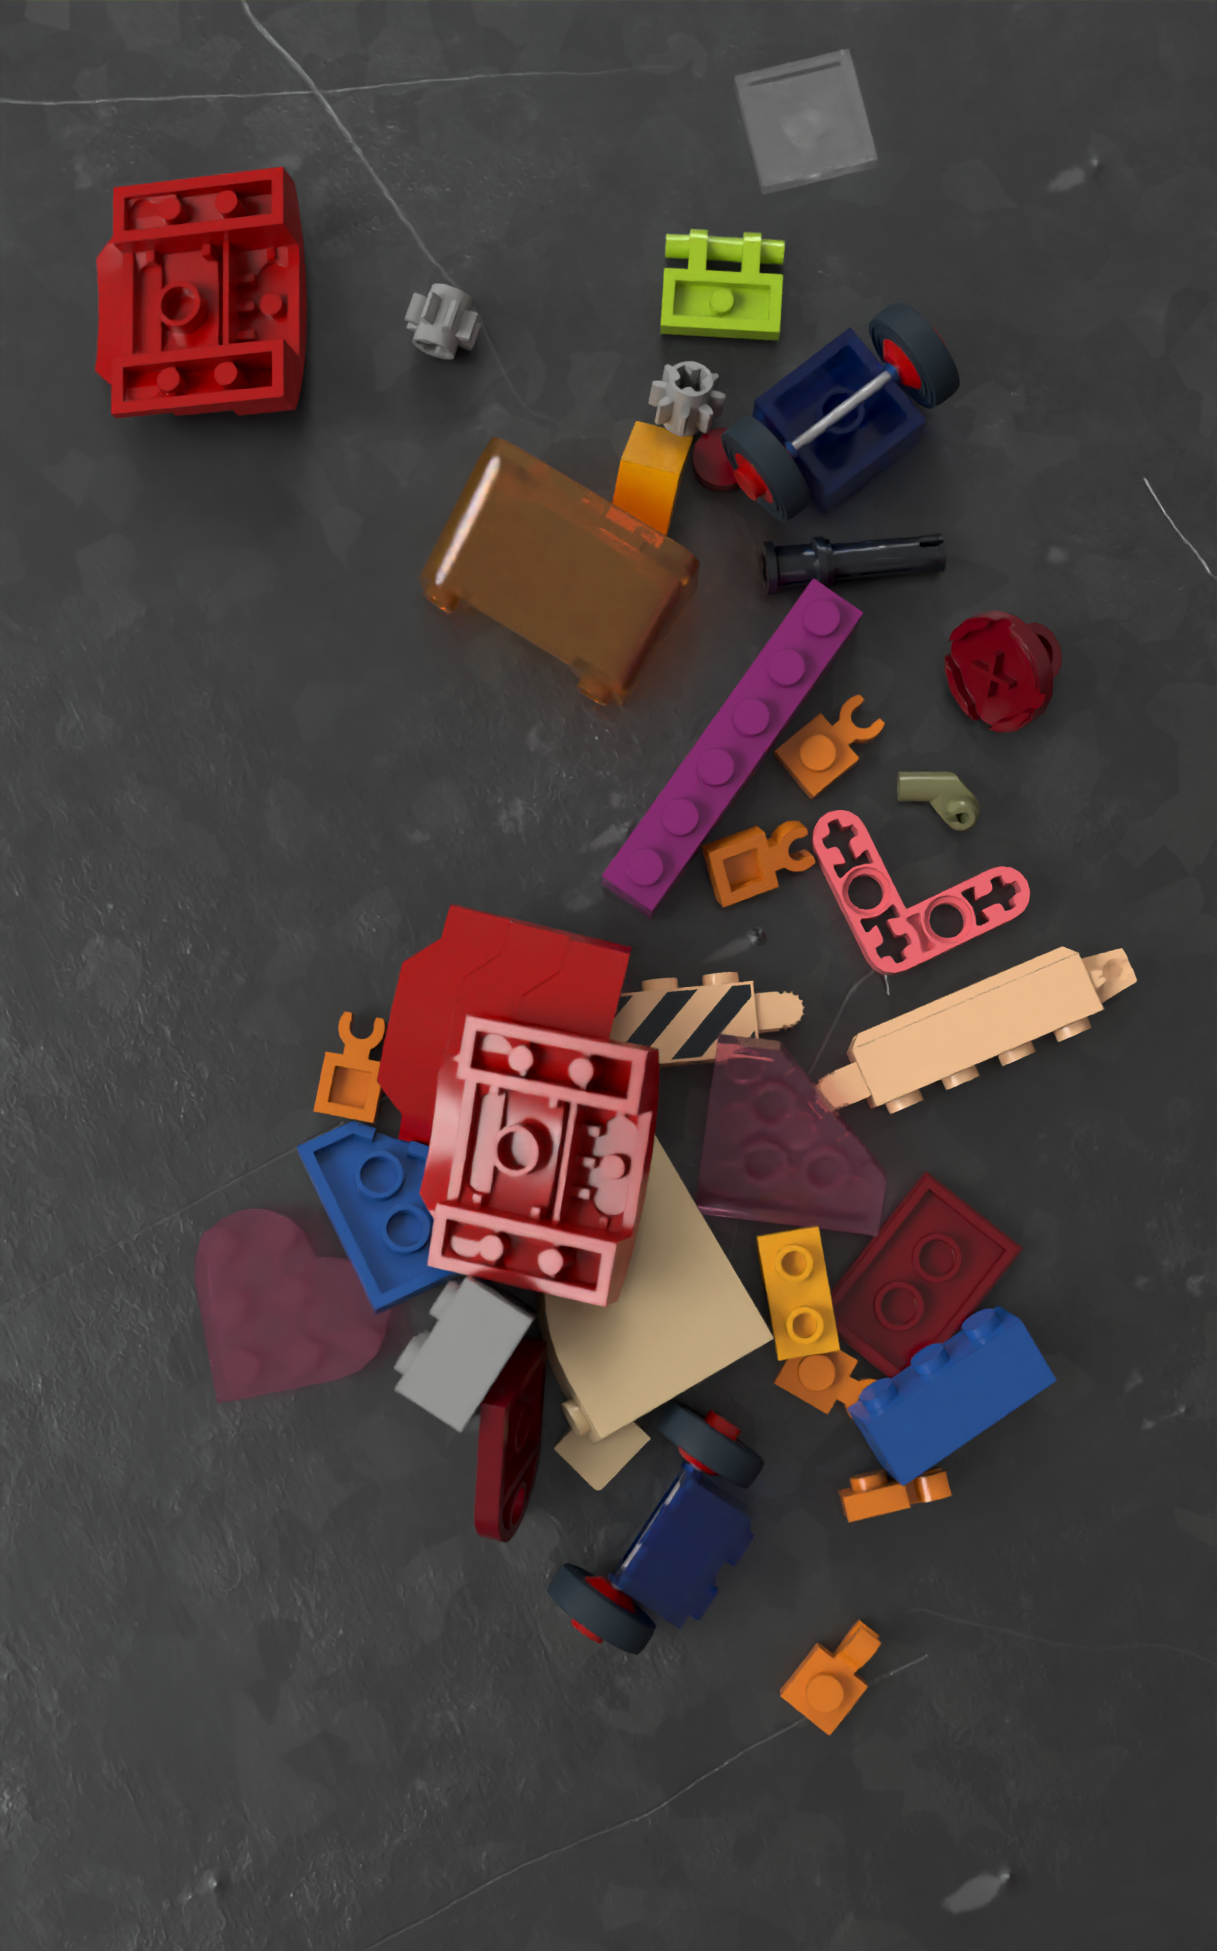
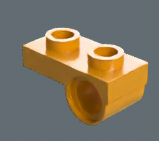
(797, 1292)

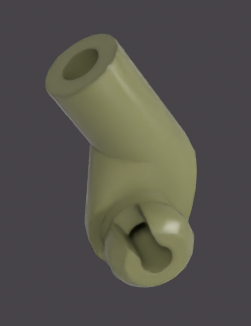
(944, 792)

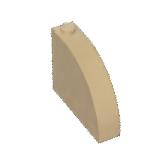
(669, 1330)

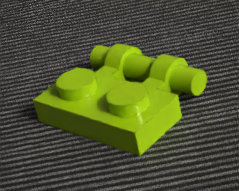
(722, 301)

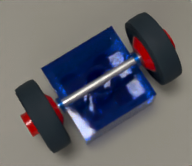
(841, 415)
(680, 1544)

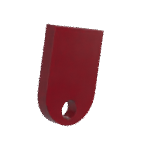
(510, 1442)

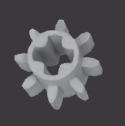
(442, 321)
(686, 398)

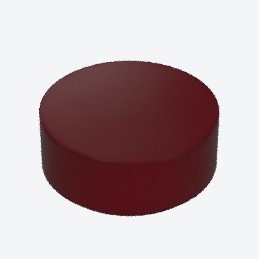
(712, 464)

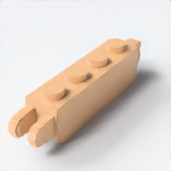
(974, 1025)

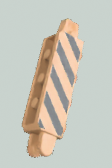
(688, 1019)

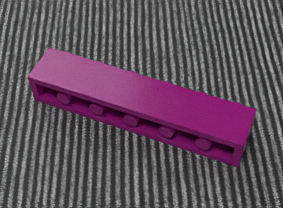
(731, 748)

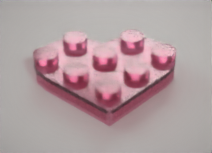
(277, 1309)

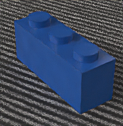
(951, 1393)

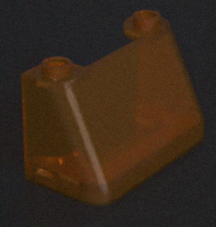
(561, 570)

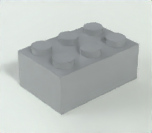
(465, 1351)

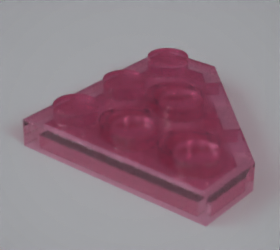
(781, 1146)

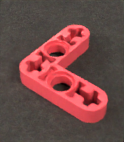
(914, 921)

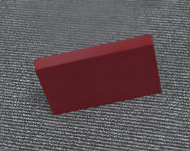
(919, 1276)

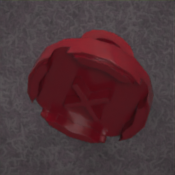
(1002, 669)

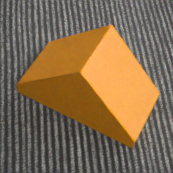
(652, 474)

